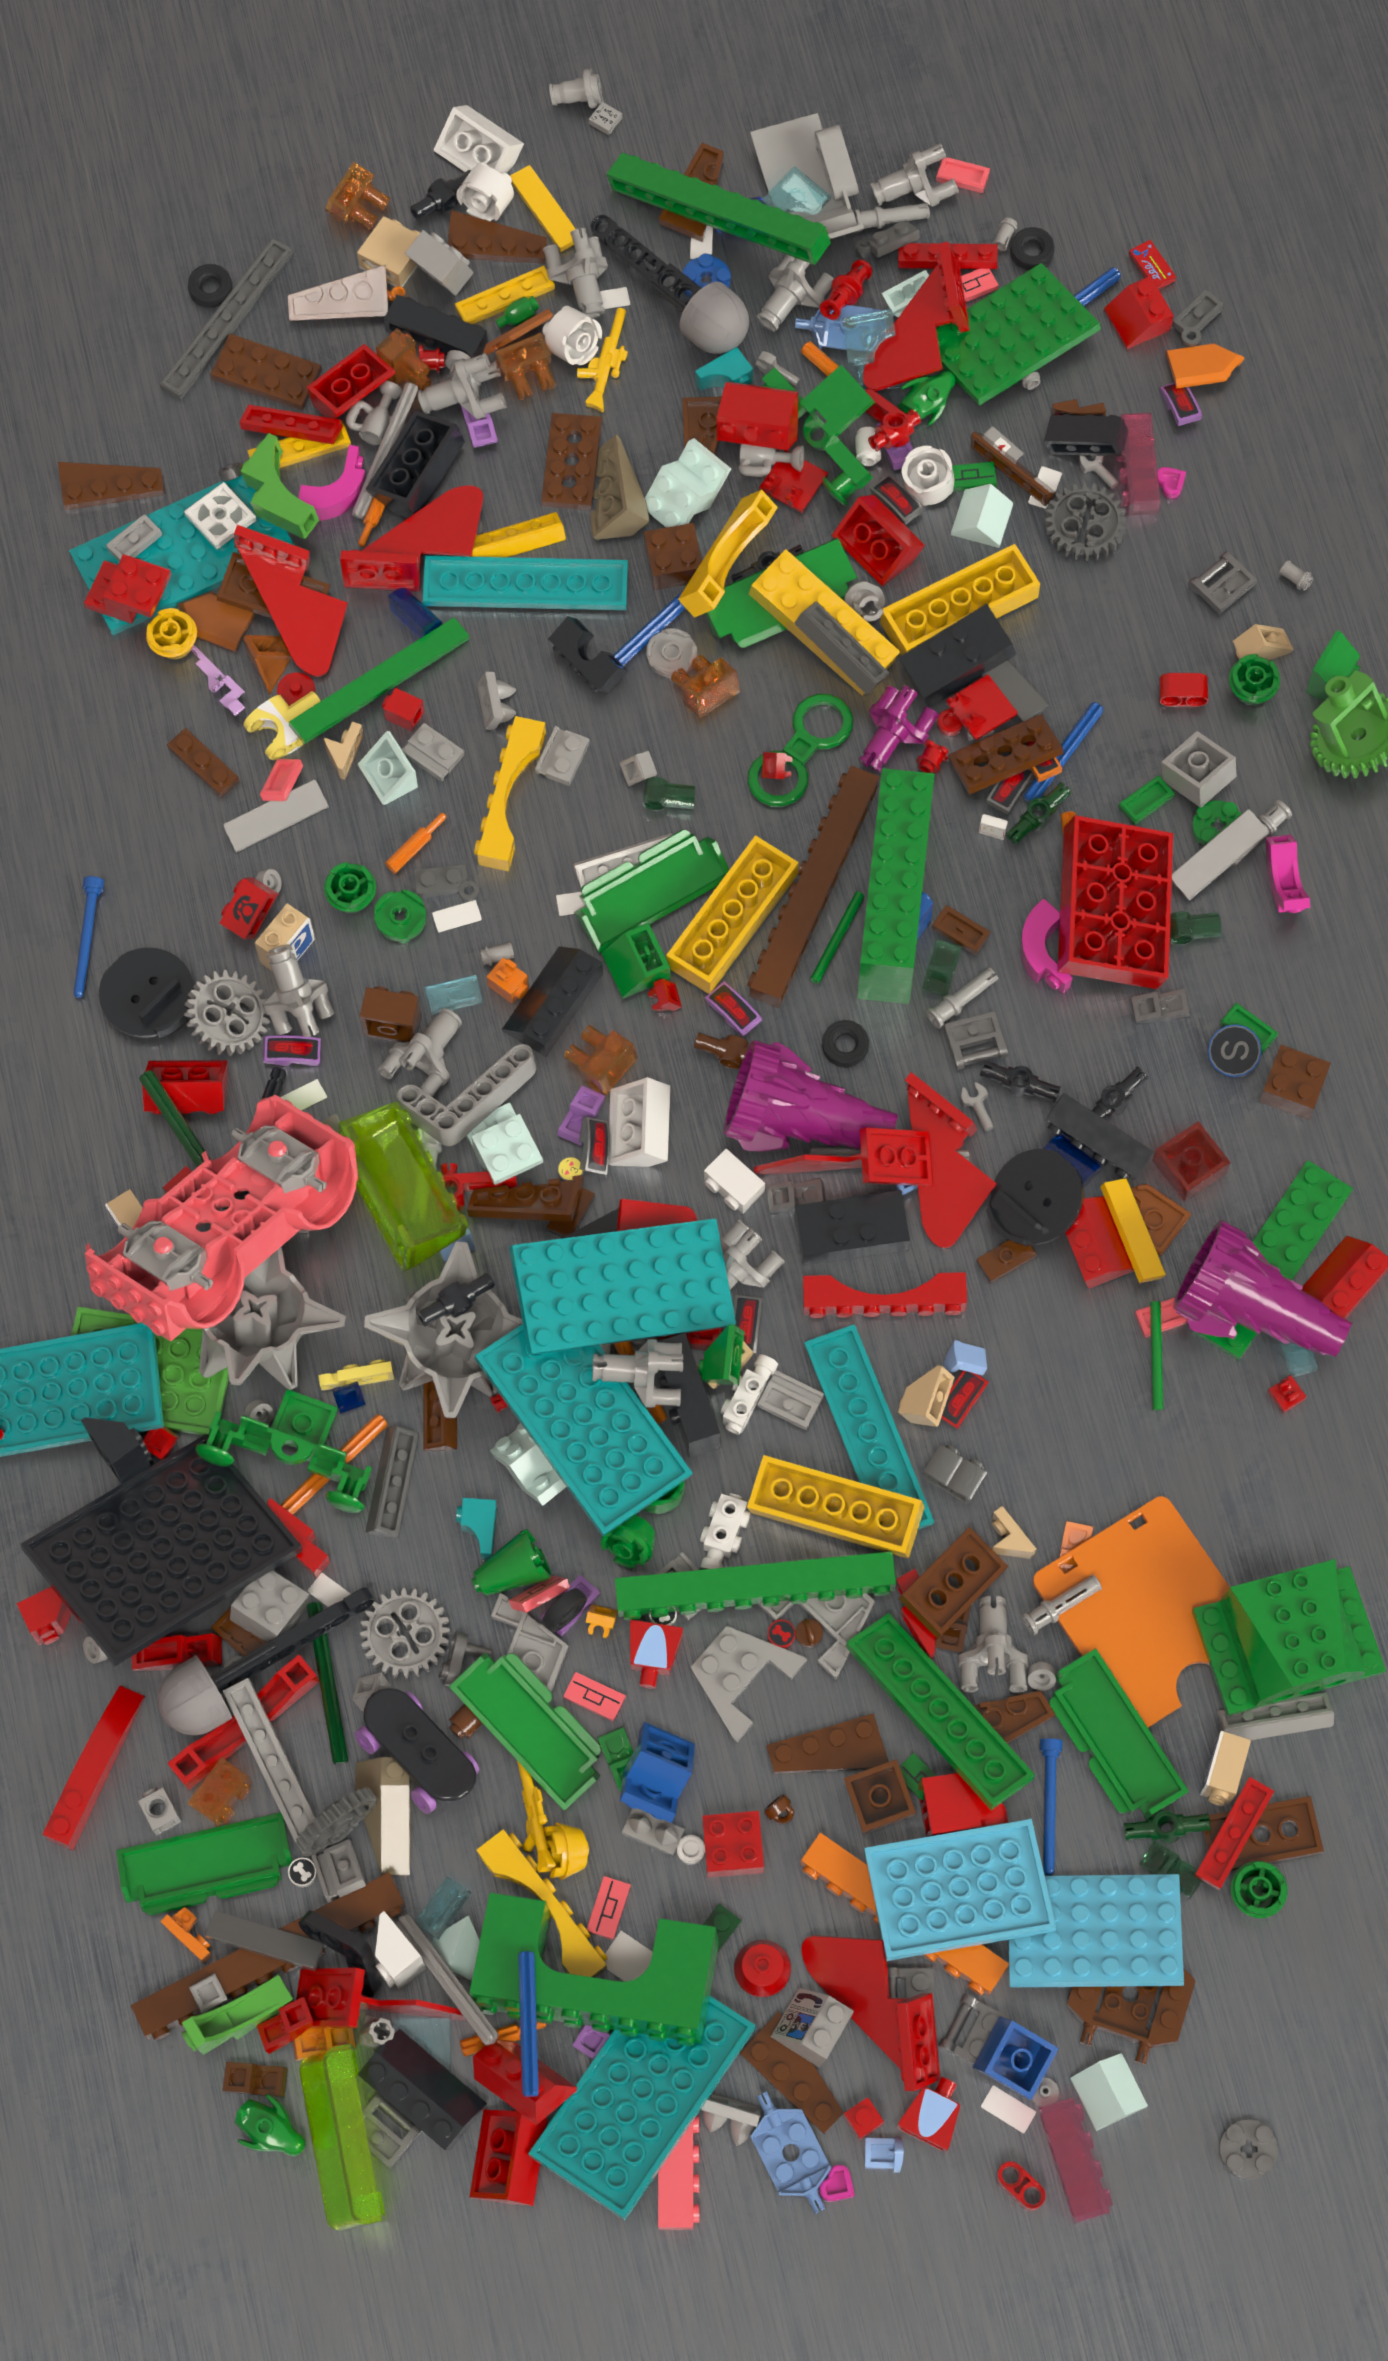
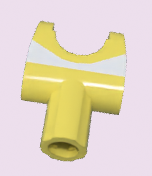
(276, 715)

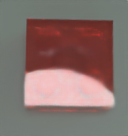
(1191, 1161)

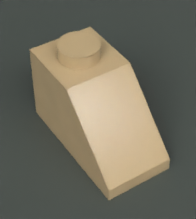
(1264, 641)
(927, 1397)

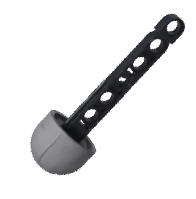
(711, 316)
(192, 1698)

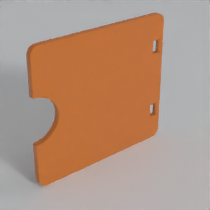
(1145, 1604)

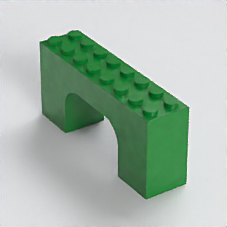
(895, 886)
(661, 2003)

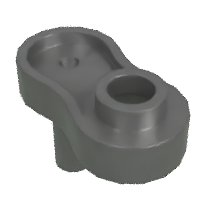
(451, 1670)

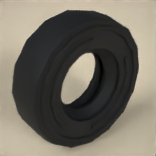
(1036, 235)
(204, 272)
(840, 1058)
(564, 1610)

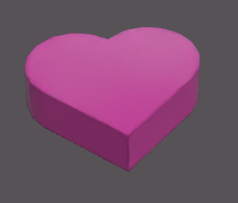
(1171, 481)
(838, 2185)

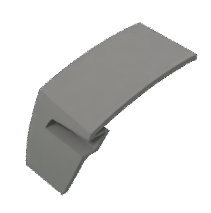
(821, 157)

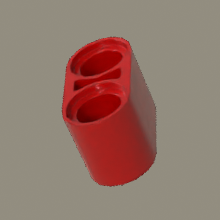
(1183, 689)
(1017, 2189)

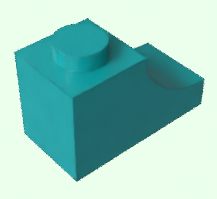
(726, 368)
(479, 1519)

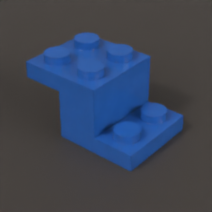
(657, 1772)

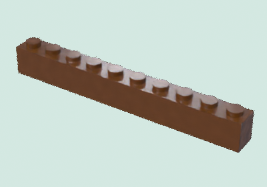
(814, 886)
(245, 1969)

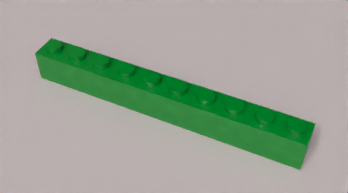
(719, 208)
(755, 1585)

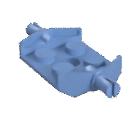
(830, 332)
(783, 2128)

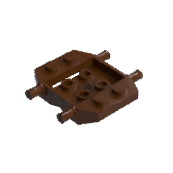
(1131, 2018)

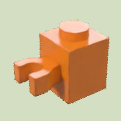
(508, 980)

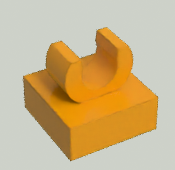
(601, 1616)

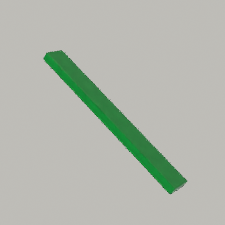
(378, 680)

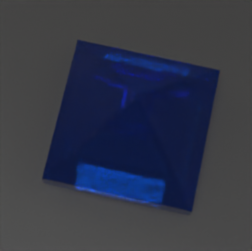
(348, 1397)

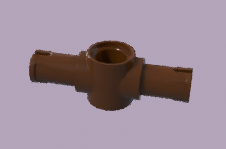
(728, 1050)

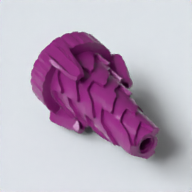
(782, 1098)
(1237, 1285)

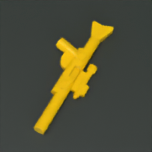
(609, 358)
(534, 1824)

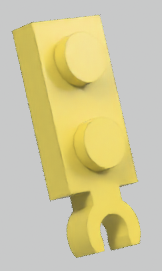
(375, 1372)

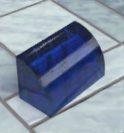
(413, 612)
(1079, 1159)

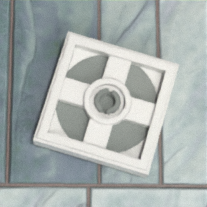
(219, 514)

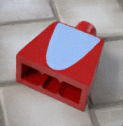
(653, 1650)
(932, 2115)

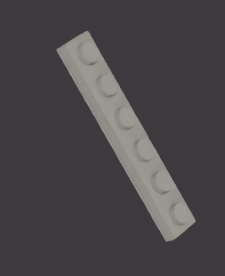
(270, 1756)

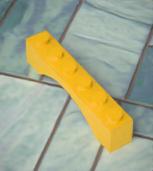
(708, 581)
(524, 746)
(507, 1862)

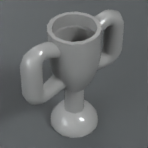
(378, 418)
(757, 460)

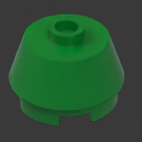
(1254, 679)
(349, 887)
(630, 1542)
(1259, 1889)

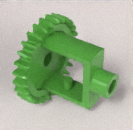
(1351, 726)

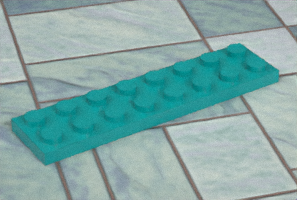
(525, 583)
(863, 1415)

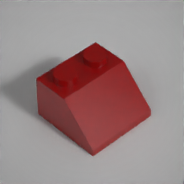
(1139, 313)
(45, 1616)

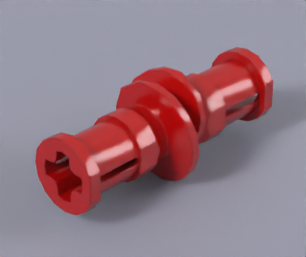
(846, 289)

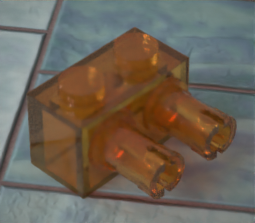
(346, 198)
(400, 353)
(524, 357)
(709, 687)
(607, 1063)
(220, 1792)

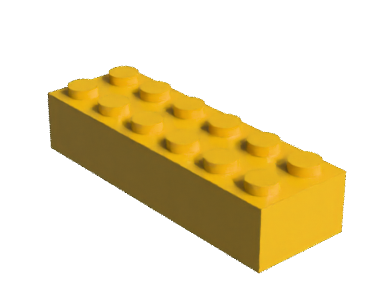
(999, 580)
(790, 588)
(732, 914)
(836, 1506)

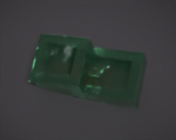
(941, 967)
(1163, 1861)

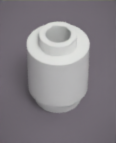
(864, 452)

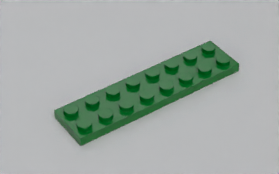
(1292, 1235)
(940, 1711)

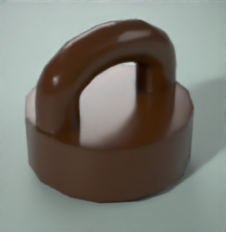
(809, 1633)
(778, 1806)

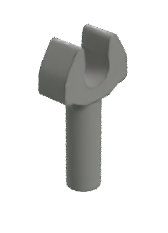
(767, 362)
(1096, 465)
(977, 1104)

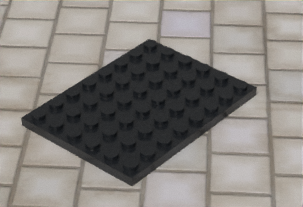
(160, 1550)

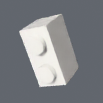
(733, 1181)

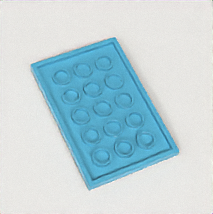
(959, 1889)
(1105, 1934)

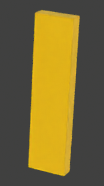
(543, 207)
(499, 297)
(299, 450)
(1132, 1230)

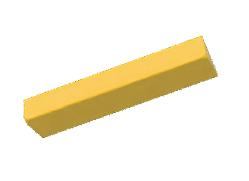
(520, 537)

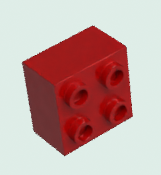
(733, 1844)

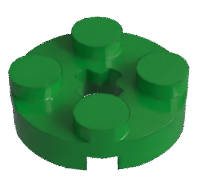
(1210, 813)
(397, 902)

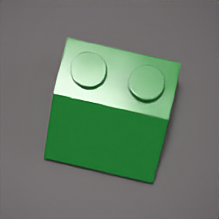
(1336, 660)

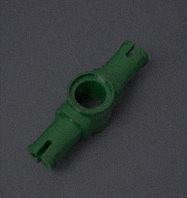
(1047, 805)
(1182, 1826)

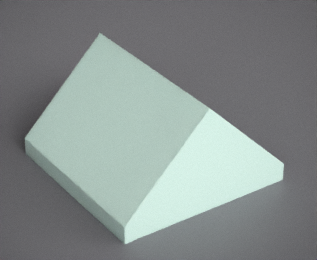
(982, 515)
(388, 770)
(1108, 2091)

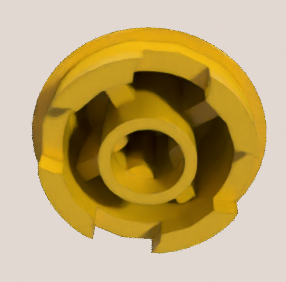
(171, 633)
(567, 1848)

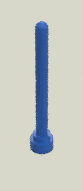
(92, 888)
(1051, 1750)

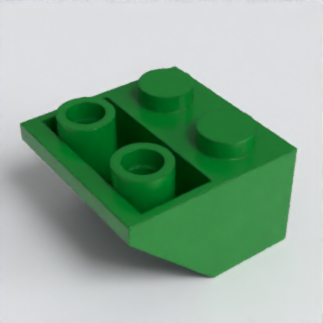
(636, 961)

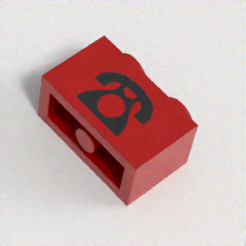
(248, 908)

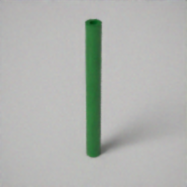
(837, 937)
(1156, 1356)

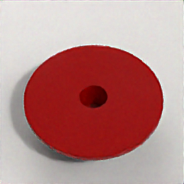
(294, 687)

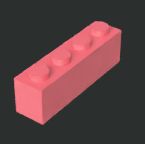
(678, 2184)

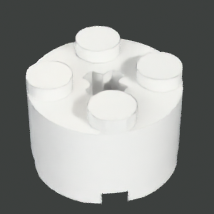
(485, 192)
(572, 336)
(940, 477)

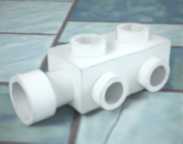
(748, 1393)
(726, 1524)

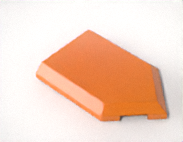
(1201, 364)

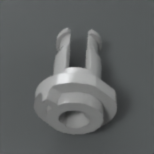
(580, 90)
(860, 594)

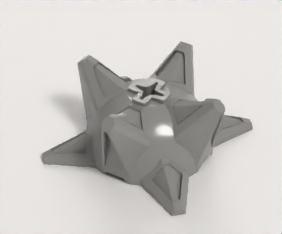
(265, 1326)
(448, 1345)

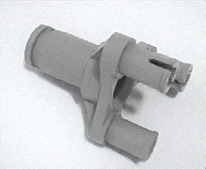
(914, 179)
(580, 271)
(791, 290)
(464, 388)
(295, 994)
(425, 1052)
(735, 1247)
(641, 1370)
(993, 1649)

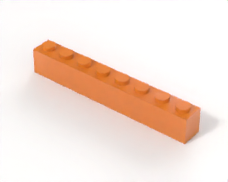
(850, 1878)

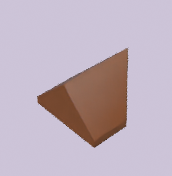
(268, 657)

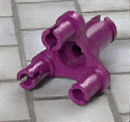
(893, 726)

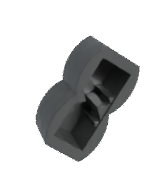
(954, 1474)

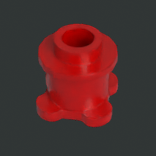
(432, 358)
(932, 757)

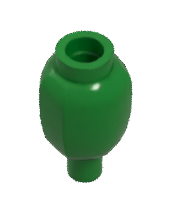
(518, 312)

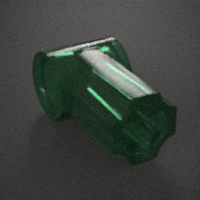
(661, 794)
(1188, 927)

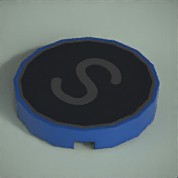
(1234, 1051)

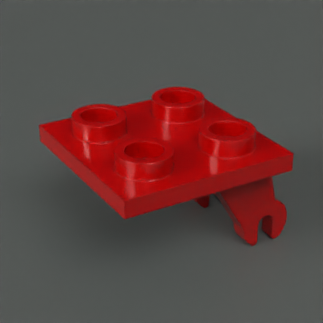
(793, 486)
(981, 707)

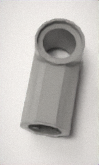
(375, 2032)

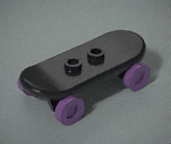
(418, 1746)

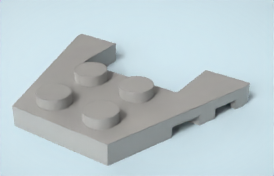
(840, 1618)
(532, 1642)
(731, 1666)

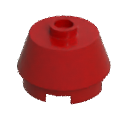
(762, 1968)

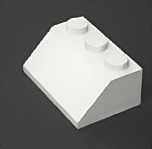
(475, 139)
(639, 1123)
(396, 1956)

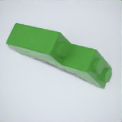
(272, 499)
(237, 2017)

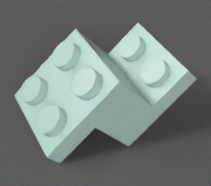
(686, 485)
(504, 1145)
(528, 1465)

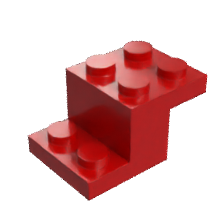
(127, 588)

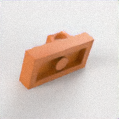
(180, 1926)

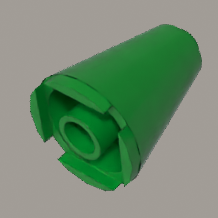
(512, 1566)

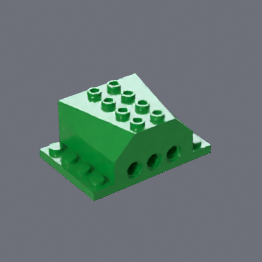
(1287, 1637)

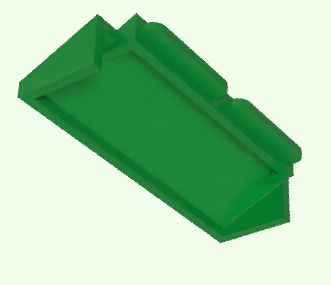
(749, 622)
(655, 886)
(520, 1715)
(1121, 1746)
(205, 1864)

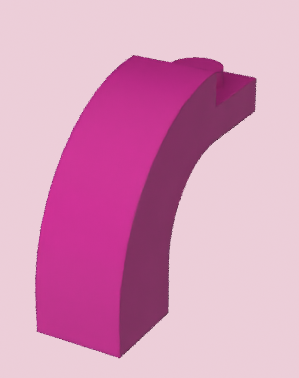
(342, 494)
(1284, 874)
(1037, 928)

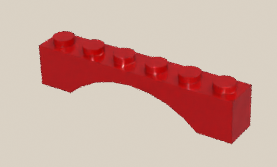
(940, 1294)
(276, 1697)

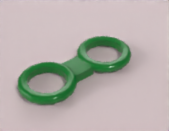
(801, 749)

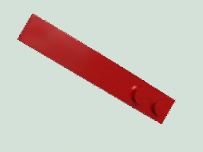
(93, 1769)

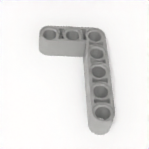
(474, 1104)

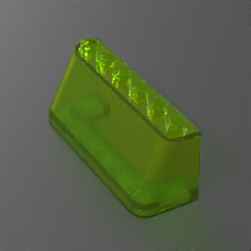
(402, 1186)
(340, 2139)

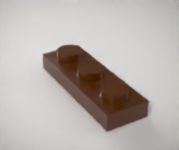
(203, 762)

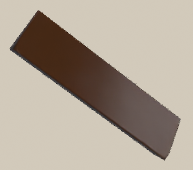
(1012, 468)
(438, 1431)

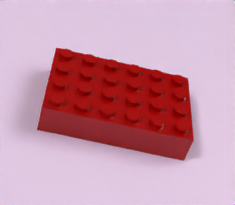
(1115, 902)

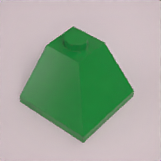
(723, 1358)

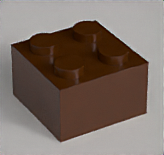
(672, 555)
(390, 1014)
(1295, 1082)
(880, 1797)

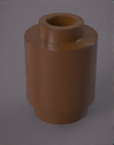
(464, 1722)

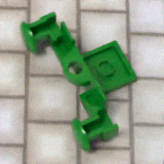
(840, 403)
(299, 1424)

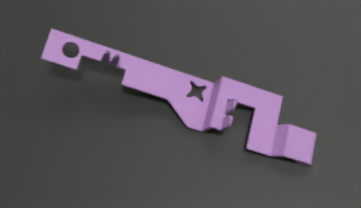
(229, 700)

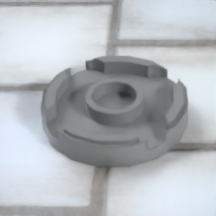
(670, 651)

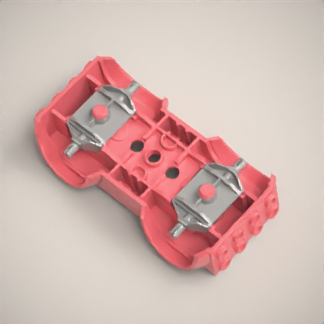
(193, 1279)

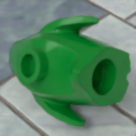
(928, 395)
(268, 2128)

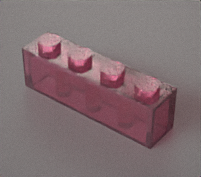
(1139, 466)
(1074, 2160)

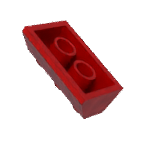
(349, 382)
(758, 416)
(877, 539)
(190, 1085)
(1098, 1244)
(1347, 1275)
(501, 2072)
(502, 2160)

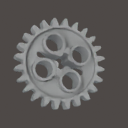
(218, 1032)
(426, 1620)

